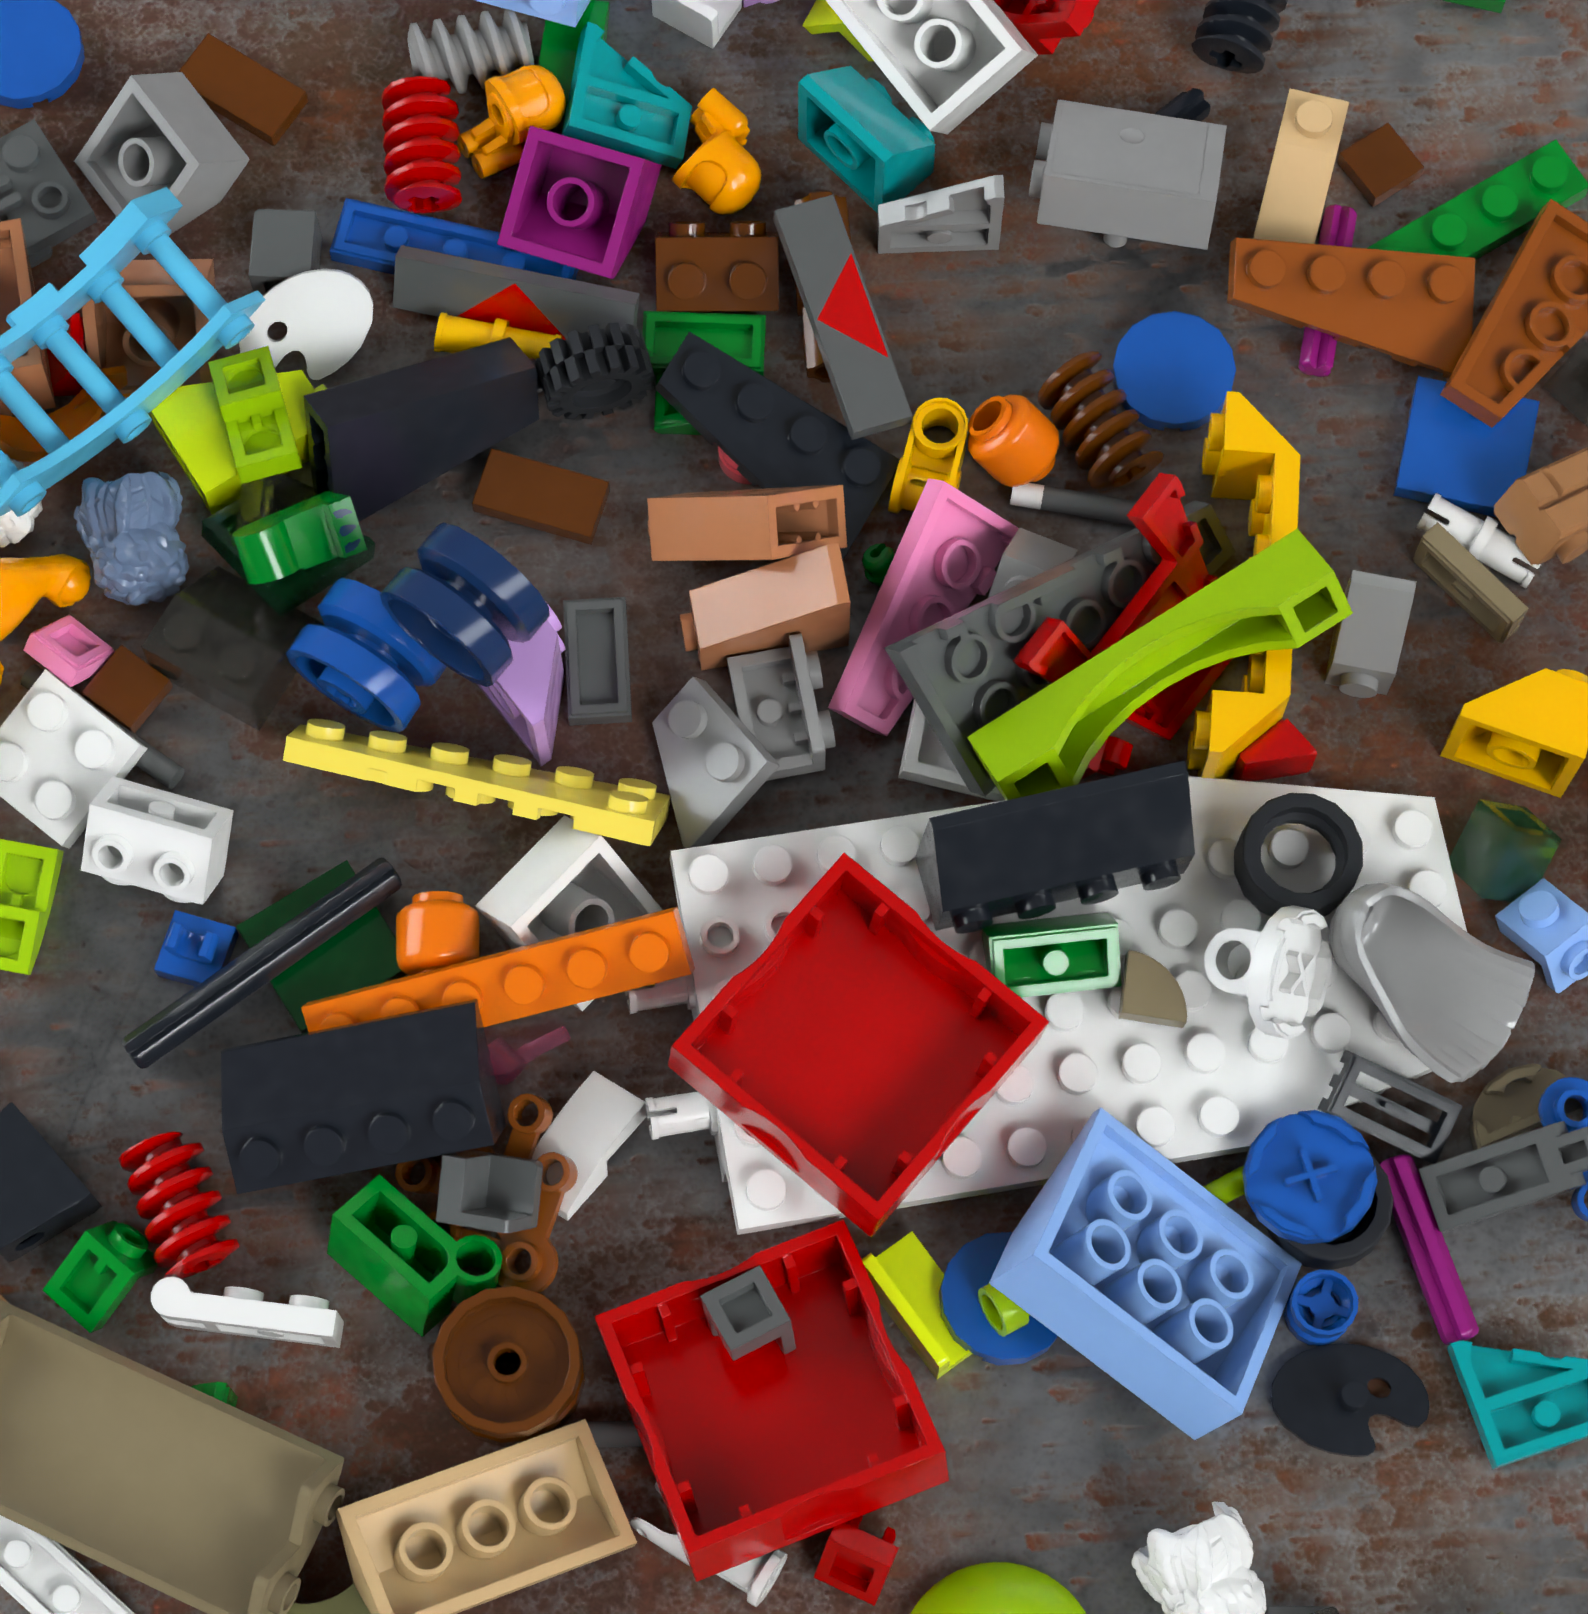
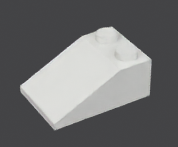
(939, 52)

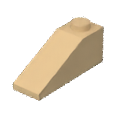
(1301, 168)

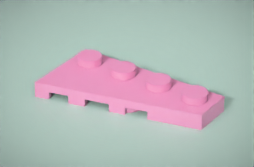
(933, 575)

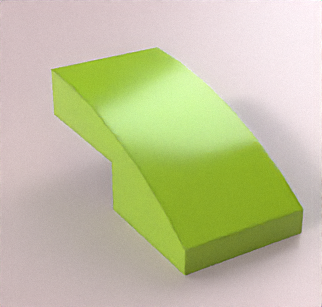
(254, 415)
(26, 898)

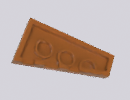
(1373, 298)

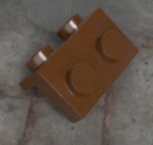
(717, 268)

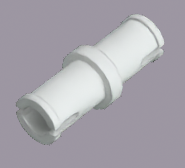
(1480, 538)

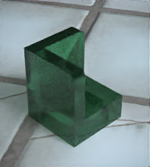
(1503, 850)

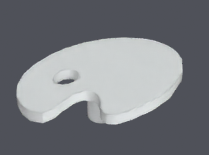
(324, 318)

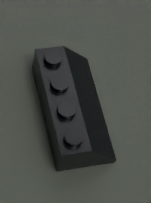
(1057, 848)
(359, 1097)

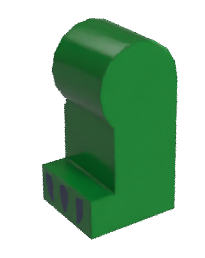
(299, 537)

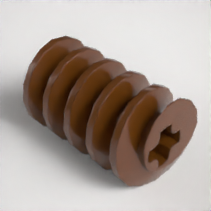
(1094, 426)

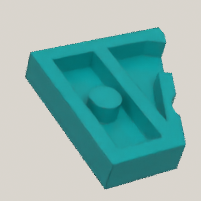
(623, 104)
(1522, 1399)

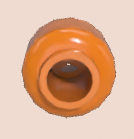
(1012, 440)
(436, 932)

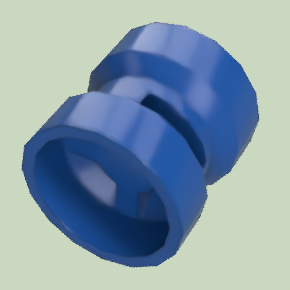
(1326, 1296)

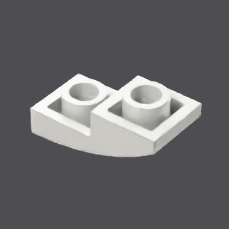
(589, 1133)

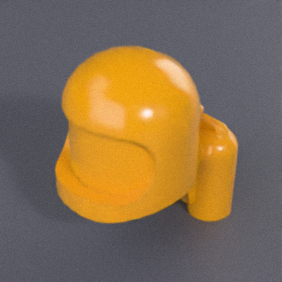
(514, 104)
(721, 167)

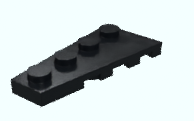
(773, 432)

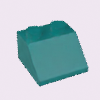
(863, 135)

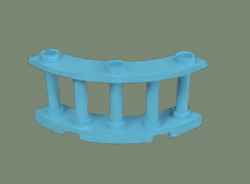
(43, 323)

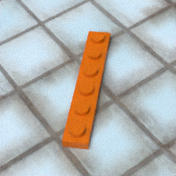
(527, 977)

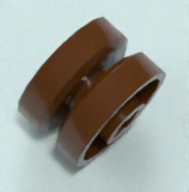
(516, 1326)

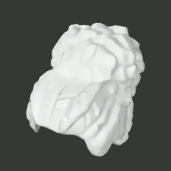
(1202, 1567)

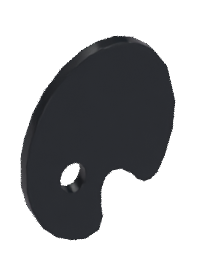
(1327, 1398)

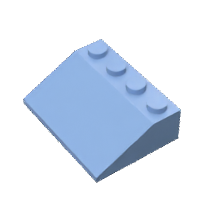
(1149, 1277)

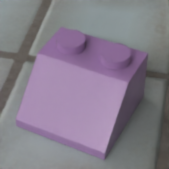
(532, 689)

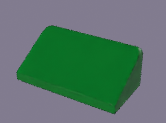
(1054, 954)

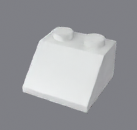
(563, 888)

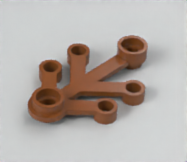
(534, 1240)

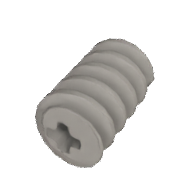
(470, 50)

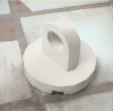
(1285, 972)

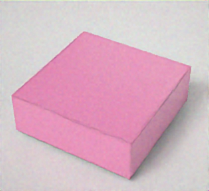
(68, 650)

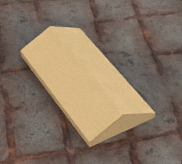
(485, 1526)

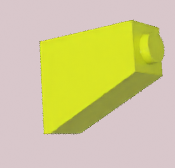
(200, 443)

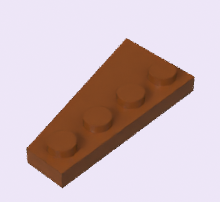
(1530, 319)

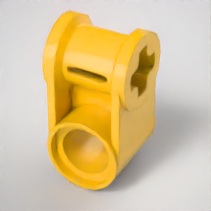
(929, 459)

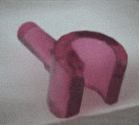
(510, 1063)

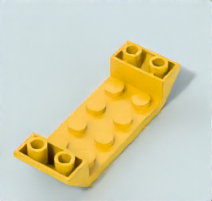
(1256, 465)

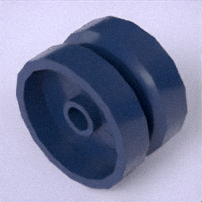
(465, 604)

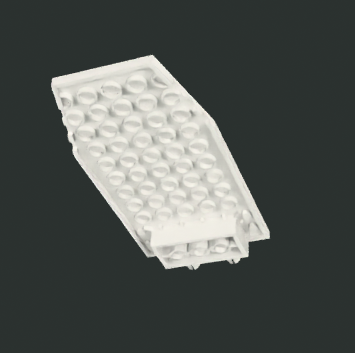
(1176, 1088)

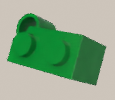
(408, 1256)

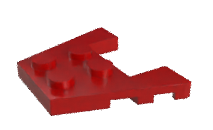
(1182, 572)

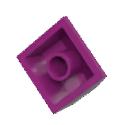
(577, 202)

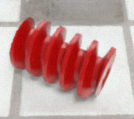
(421, 145)
(176, 1204)

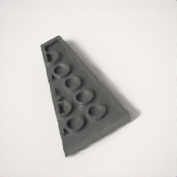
(965, 664)

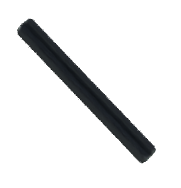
(261, 963)

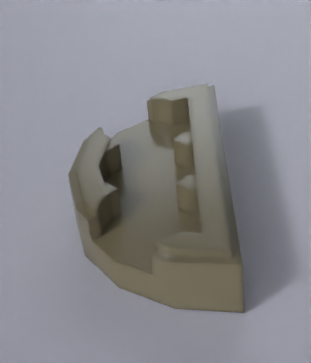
(1511, 1104)

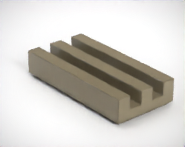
(1469, 583)

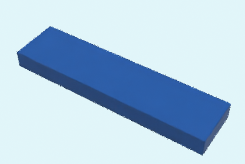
(373, 234)

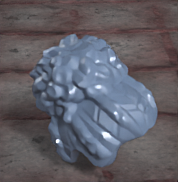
(134, 536)

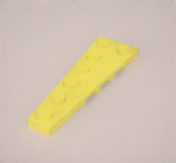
(620, 811)

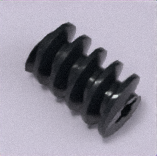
(1237, 33)

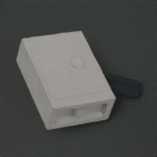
(1131, 171)

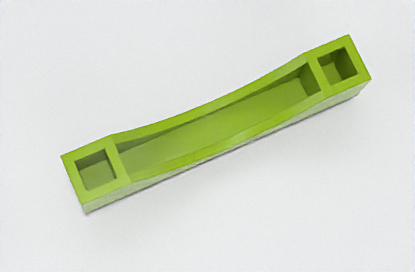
(1259, 606)

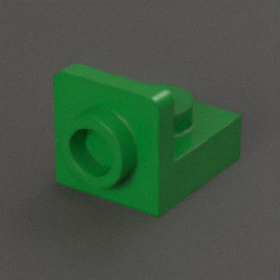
(100, 1273)

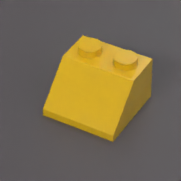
(1526, 731)

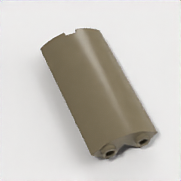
(155, 1473)

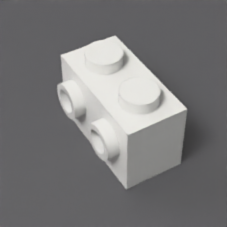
(156, 840)

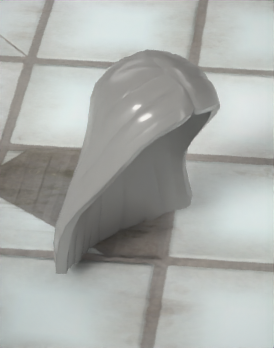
(1430, 978)

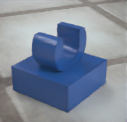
(195, 948)

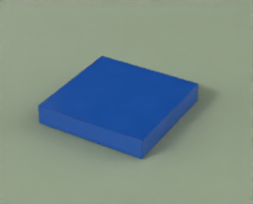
(1459, 454)

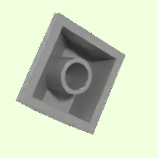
(161, 138)

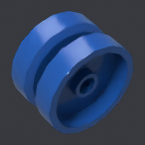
(363, 657)

